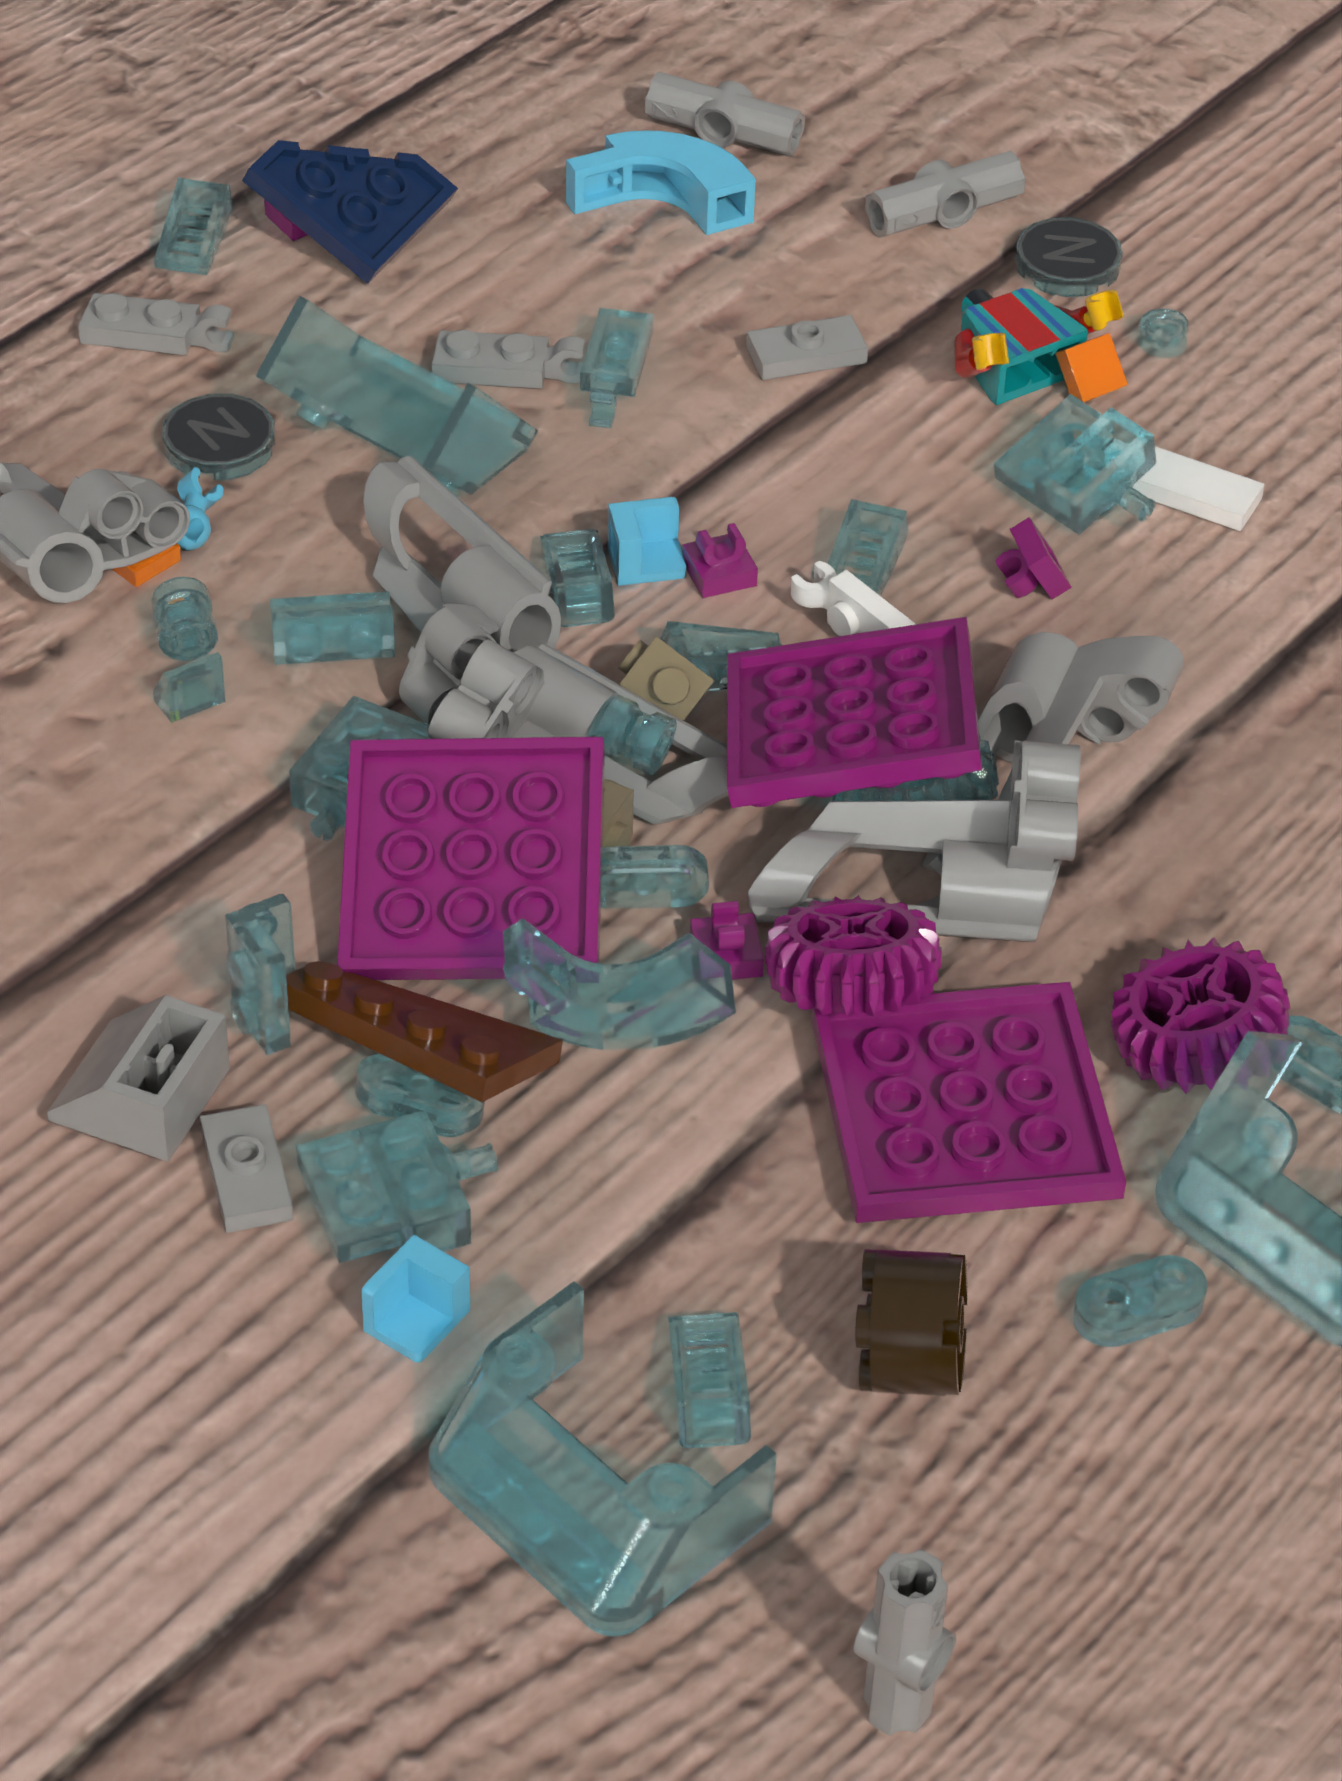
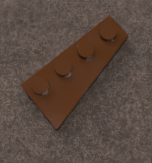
(428, 1035)

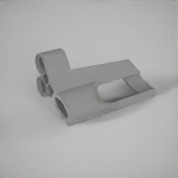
(99, 525)
(1061, 688)
(556, 696)
(994, 853)

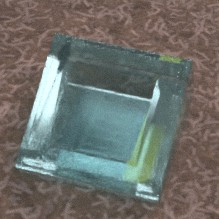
(191, 688)

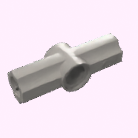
(725, 114)
(945, 194)
(905, 1641)

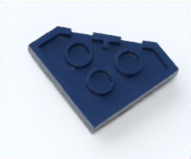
(350, 201)

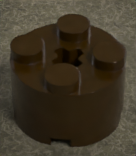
(912, 1322)

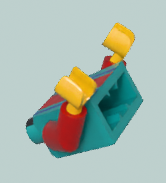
(1015, 338)

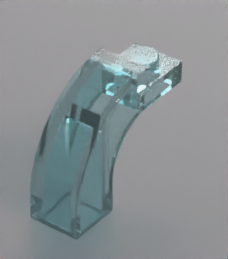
(623, 1004)

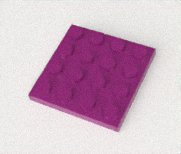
(851, 713)
(464, 843)
(968, 1104)

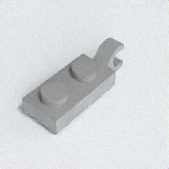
(153, 324)
(506, 359)

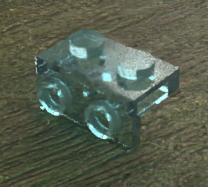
(332, 628)
(258, 962)

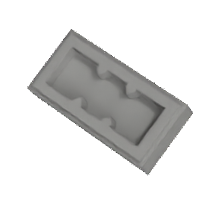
(806, 347)
(246, 1168)

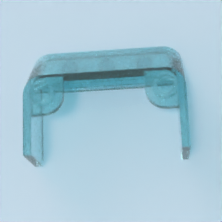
(391, 401)
(1236, 1203)
(561, 1512)

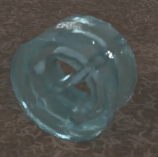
(1163, 333)

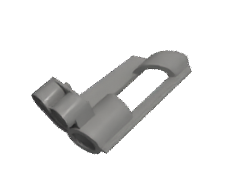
(482, 595)

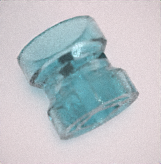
(184, 618)
(636, 734)

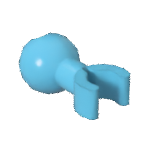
(191, 494)

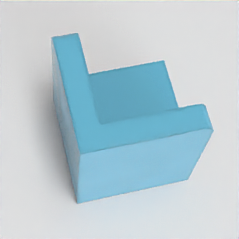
(645, 541)
(416, 1299)

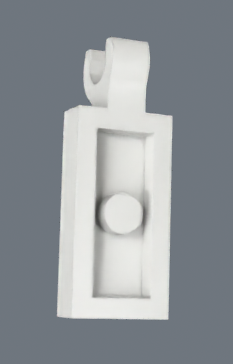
(848, 602)

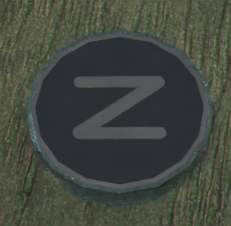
(1068, 256)
(219, 435)

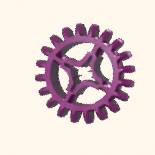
(853, 956)
(1192, 1010)

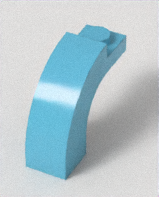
(667, 169)

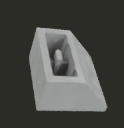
(147, 1077)

